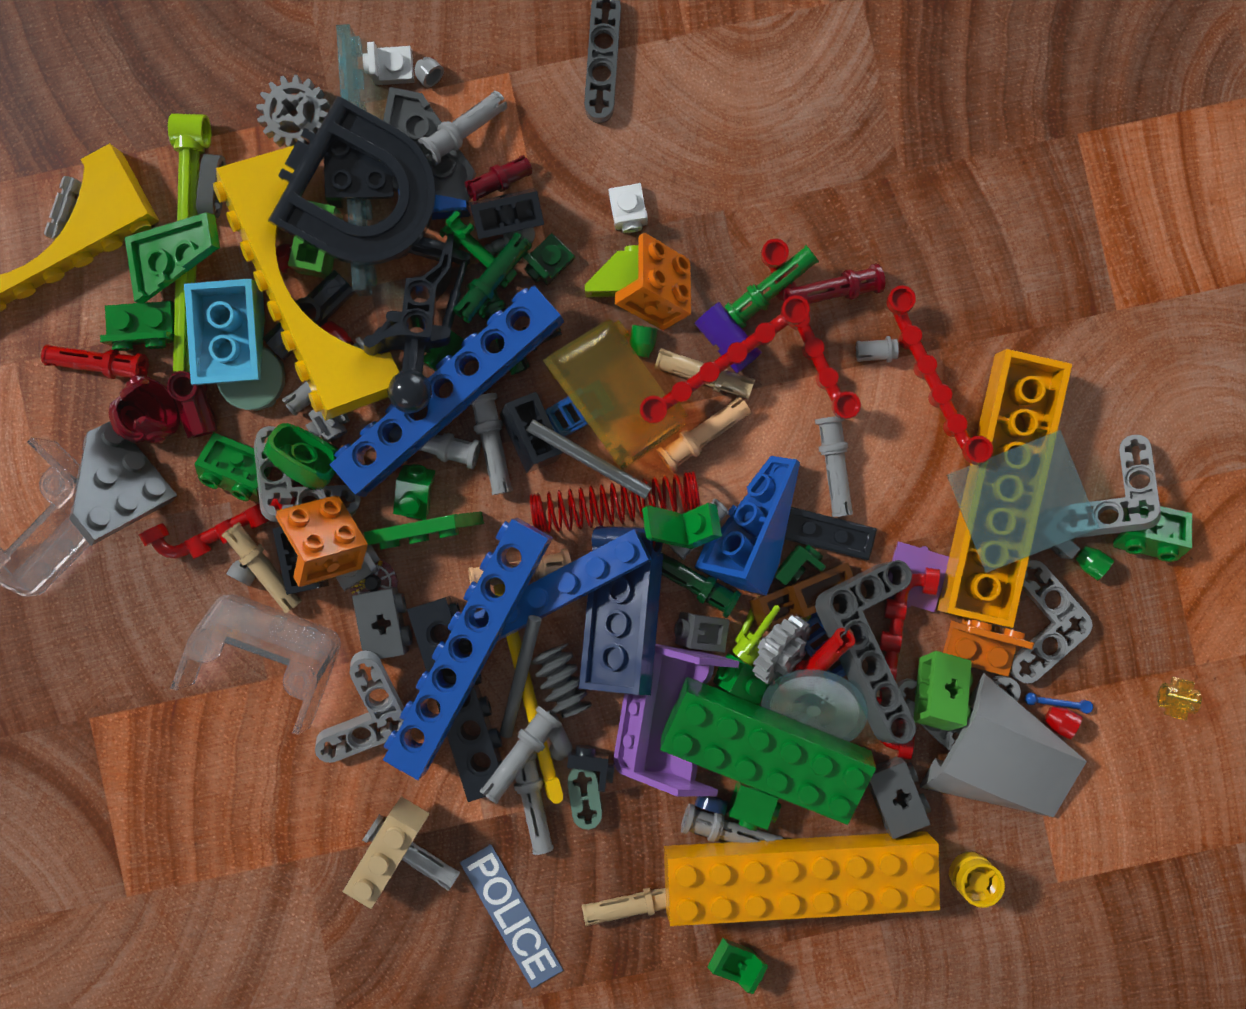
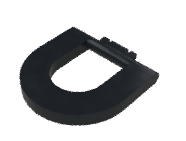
(383, 144)

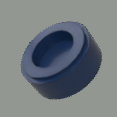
(712, 804)

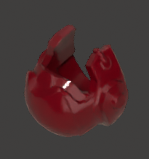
(144, 411)

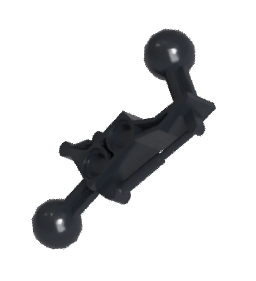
(410, 388)

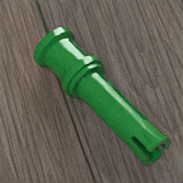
(804, 258)

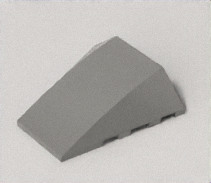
(1006, 757)

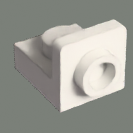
(389, 64)
(628, 208)

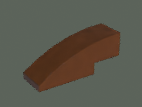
(798, 597)

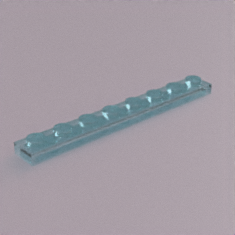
(350, 83)

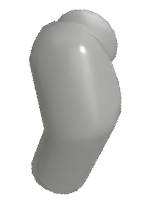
(560, 742)

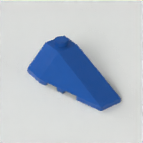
(754, 531)

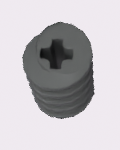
(561, 681)

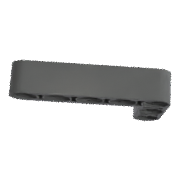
(866, 647)

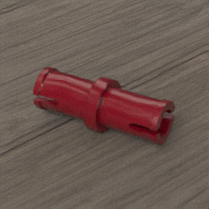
(498, 178)

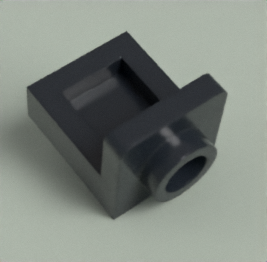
(587, 758)

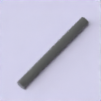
(589, 459)
(520, 676)

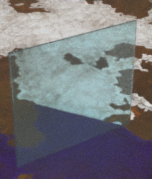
(1023, 501)

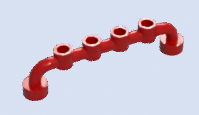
(793, 312)
(844, 404)
(974, 449)
(200, 543)
(891, 641)

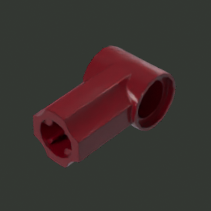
(193, 408)

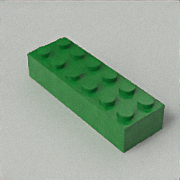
(767, 751)

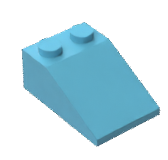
(224, 331)

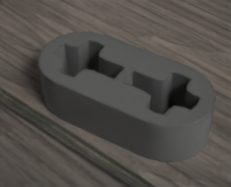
(206, 198)

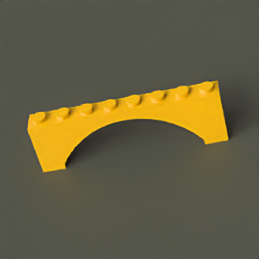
(105, 213)
(336, 372)

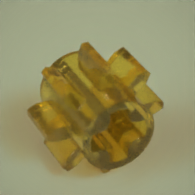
(1179, 698)

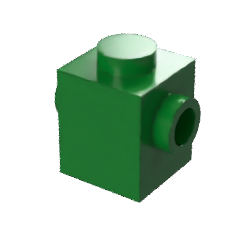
(753, 807)

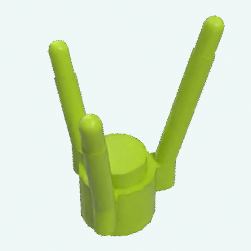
(748, 644)

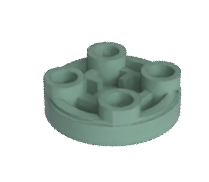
(258, 393)

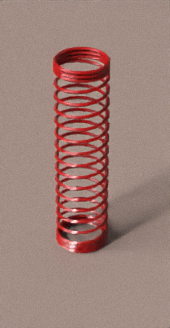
(690, 491)

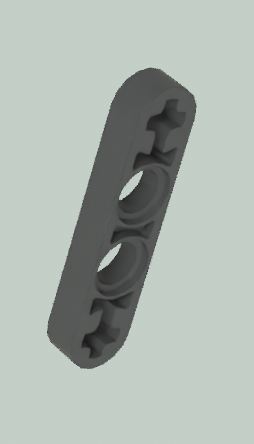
(602, 57)

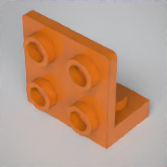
(662, 286)
(323, 539)
(985, 648)

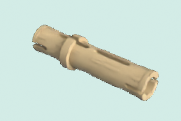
(687, 367)
(262, 568)
(625, 906)

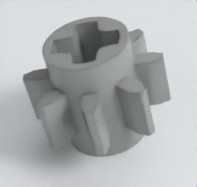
(329, 429)

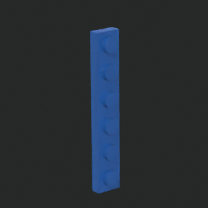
(576, 580)

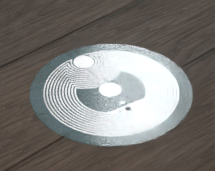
(819, 701)

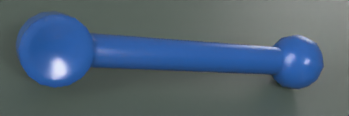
(1084, 706)

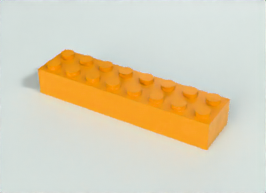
(1019, 407)
(801, 878)

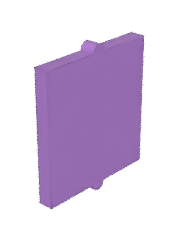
(918, 560)

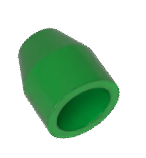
(643, 339)
(1094, 562)

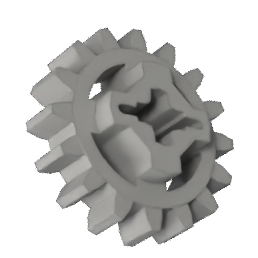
(281, 122)
(781, 649)

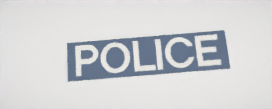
(511, 916)

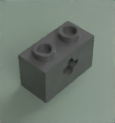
(374, 606)
(901, 816)

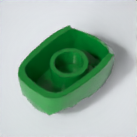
(301, 455)

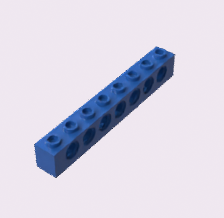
(466, 389)
(417, 757)

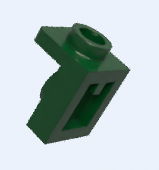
(547, 260)
(792, 568)

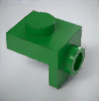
(413, 491)
(741, 681)
(738, 965)

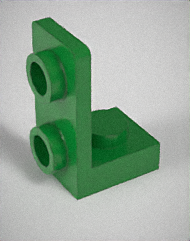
(684, 529)

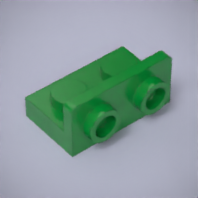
(139, 325)
(229, 467)
(1166, 540)

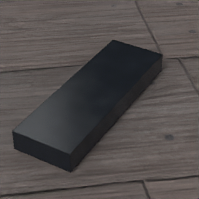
(830, 533)

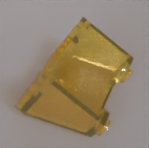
(607, 389)

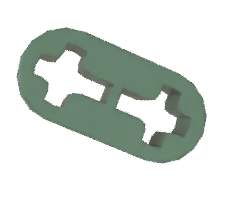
(577, 798)

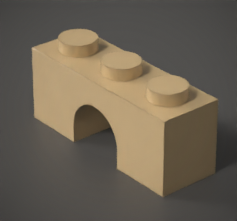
(386, 852)

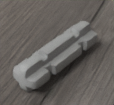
(62, 206)

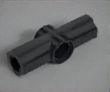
(324, 298)

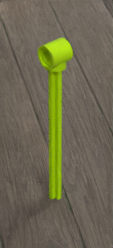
(189, 137)

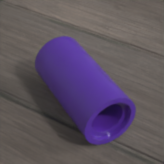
(723, 331)

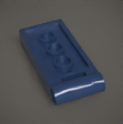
(622, 624)

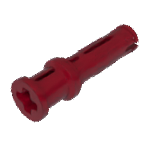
(848, 281)

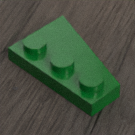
(168, 252)
(418, 531)

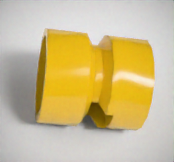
(977, 879)

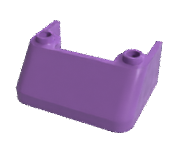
(645, 716)

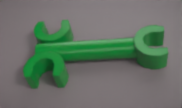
(463, 237)

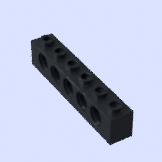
(463, 746)

